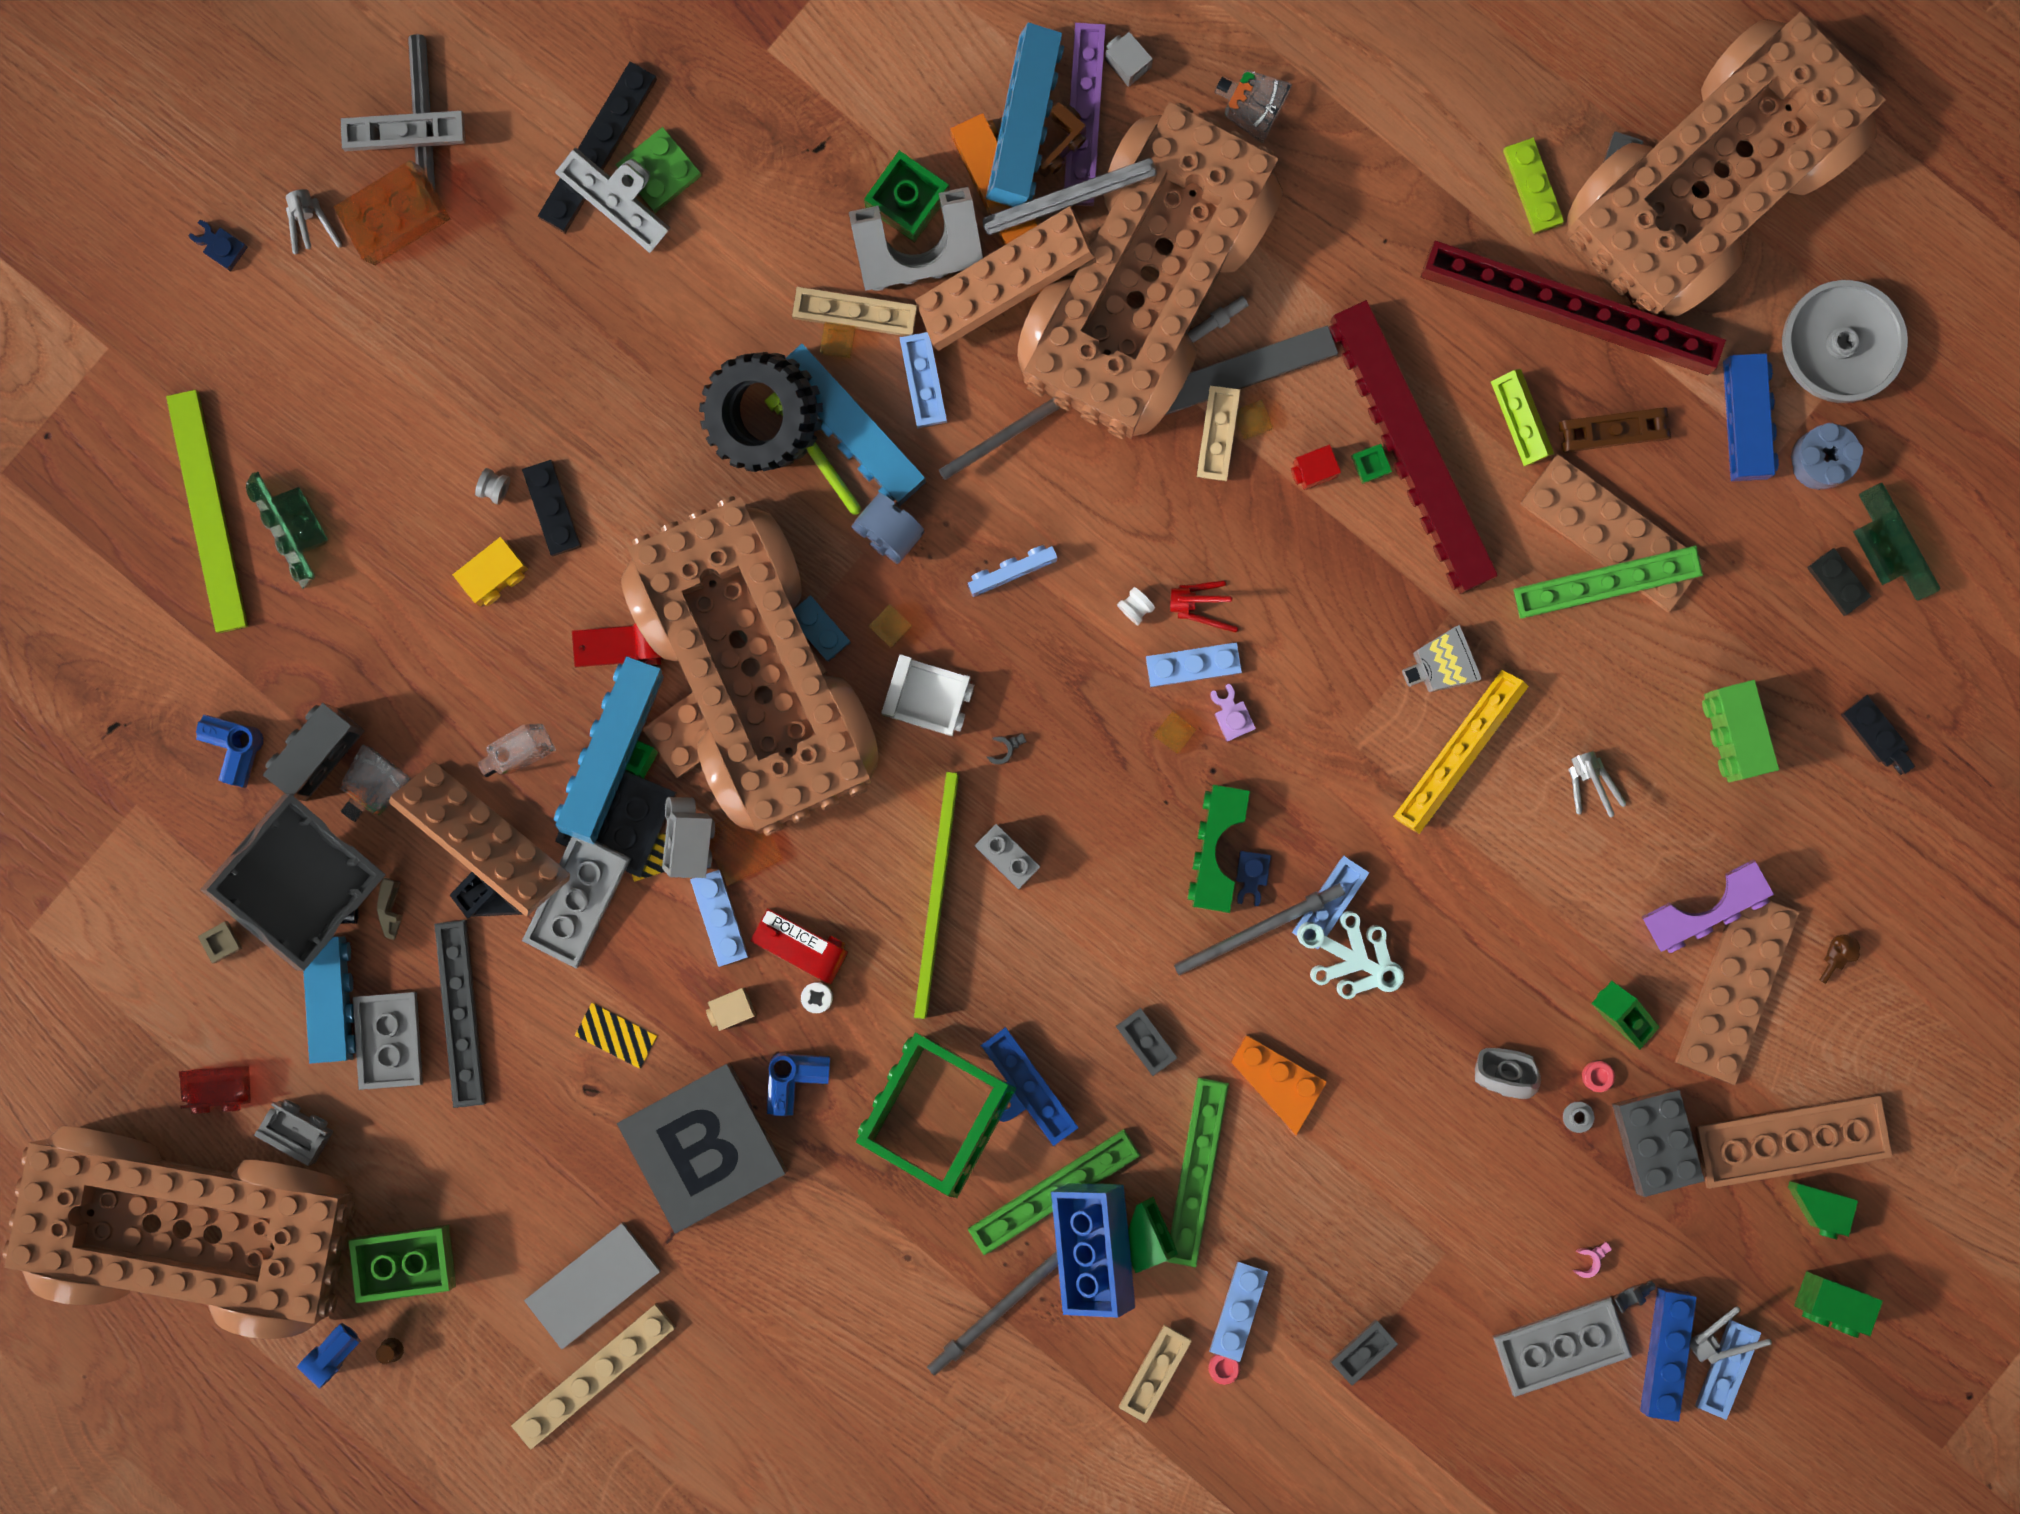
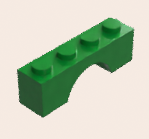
(1212, 888)

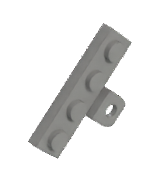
(615, 196)

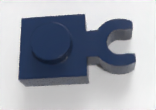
(220, 246)
(1252, 871)

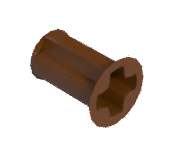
(389, 1351)

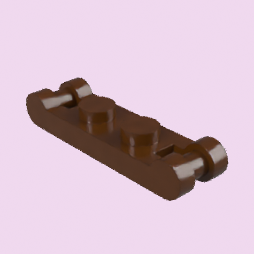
(1614, 430)

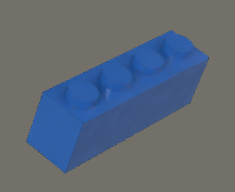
(1749, 417)
(1668, 1354)

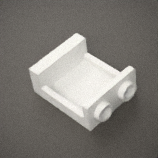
(927, 696)

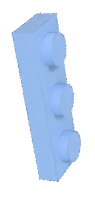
(923, 380)
(1011, 570)
(1193, 664)
(1351, 878)
(719, 918)
(1238, 1311)
(1727, 1374)

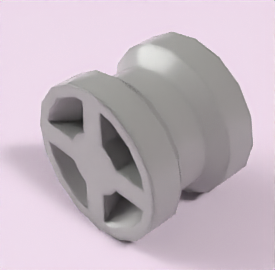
(492, 486)

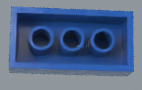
(1093, 1250)

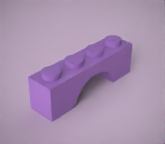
(1743, 889)

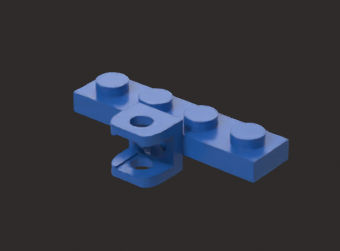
(1031, 1090)

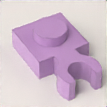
(1233, 718)

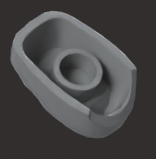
(1507, 1073)

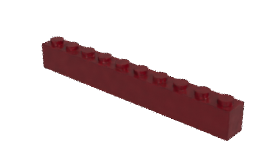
(1573, 308)
(1412, 447)

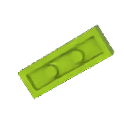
(1533, 186)
(1522, 417)

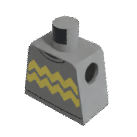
(1443, 663)

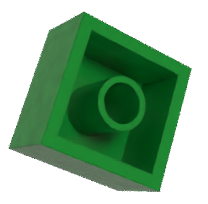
(906, 196)
(1845, 1307)

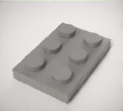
(387, 1041)

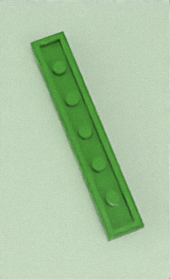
(1608, 582)
(1197, 1170)
(1037, 1201)

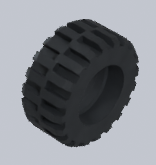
(724, 416)

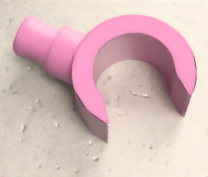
(1596, 1254)

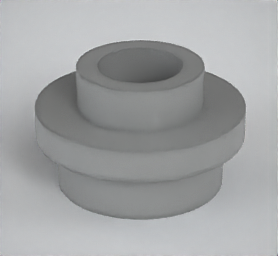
(1571, 1110)

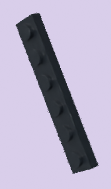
(601, 141)

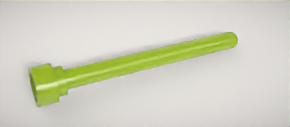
(823, 464)

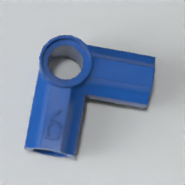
(227, 734)
(782, 1087)
(327, 1359)

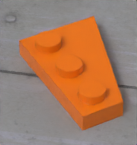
(1280, 1082)

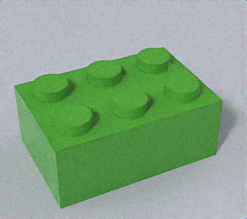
(1740, 731)
(402, 1264)

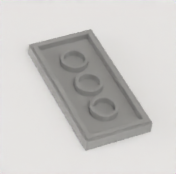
(572, 915)
(592, 1285)
(1562, 1346)

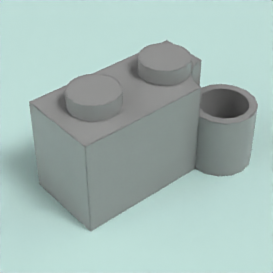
(687, 839)

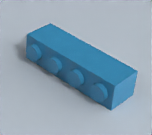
(329, 1005)

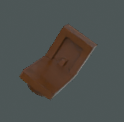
(1070, 122)

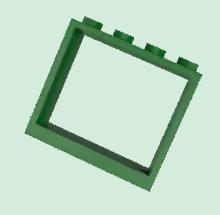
(977, 1136)

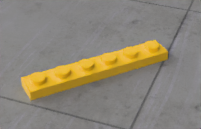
(1460, 751)

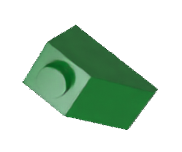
(1625, 1014)
(1825, 1210)
(1149, 1237)

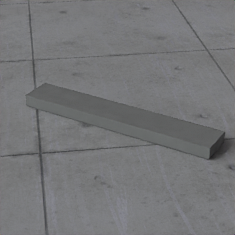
(1257, 366)
(460, 1014)

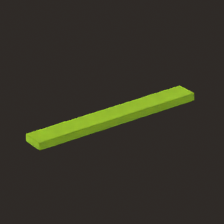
(207, 511)
(936, 895)

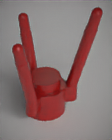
(1184, 599)

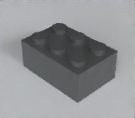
(313, 751)
(1658, 1142)

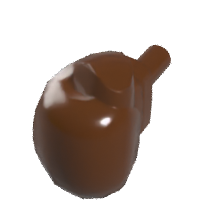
(1840, 951)

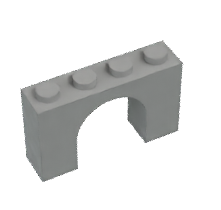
(885, 266)

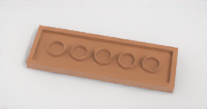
(1004, 278)
(1600, 523)
(683, 725)
(480, 838)
(1736, 991)
(1793, 1141)

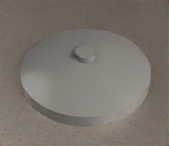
(1844, 341)

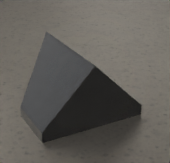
(479, 899)

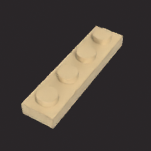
(855, 311)

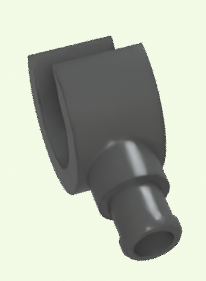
(1011, 743)
(1633, 1295)

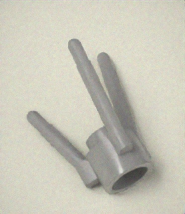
(301, 208)
(1590, 767)
(1705, 1344)

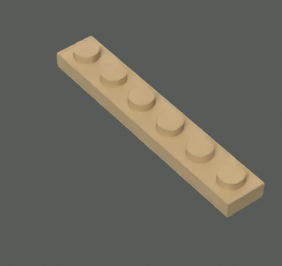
(593, 1376)

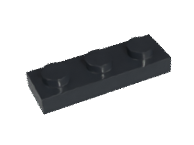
(551, 508)

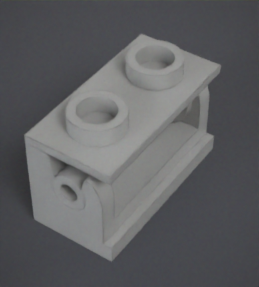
(1007, 856)
(294, 1132)

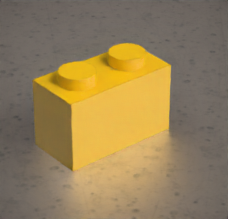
(491, 572)

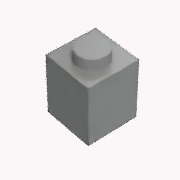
(1128, 58)

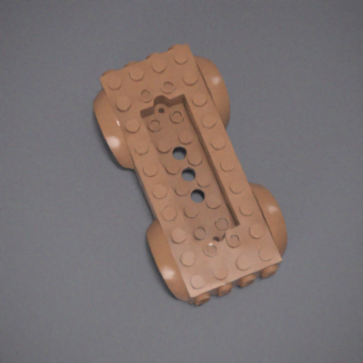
(1771, 87)
(1214, 206)
(687, 598)
(86, 1241)

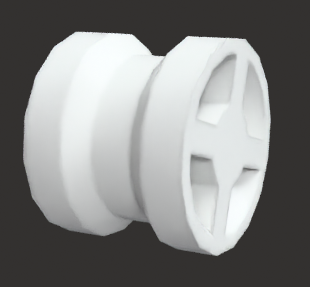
(1136, 606)
(820, 995)

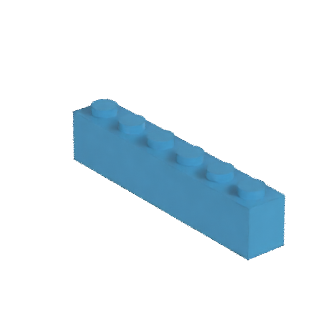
(1024, 116)
(860, 434)
(609, 750)

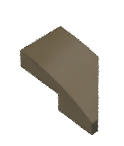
(389, 920)

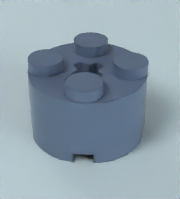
(1843, 453)
(889, 528)

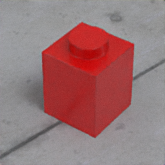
(1315, 467)

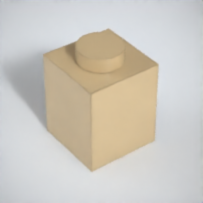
(730, 1009)

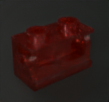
(215, 1087)

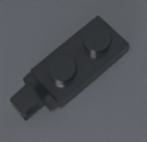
(1878, 734)

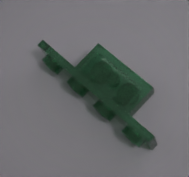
(291, 525)
(1891, 545)

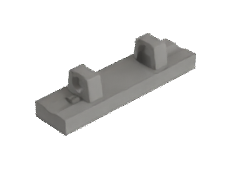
(402, 131)

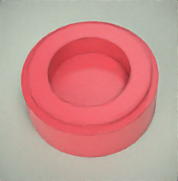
(1598, 1076)
(1223, 1369)

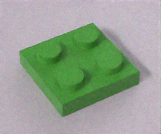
(668, 168)

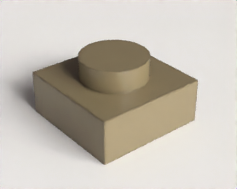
(220, 942)

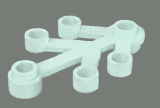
(1354, 959)

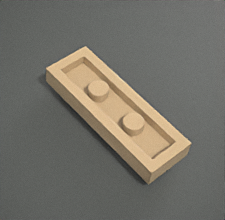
(1218, 433)
(1155, 1373)

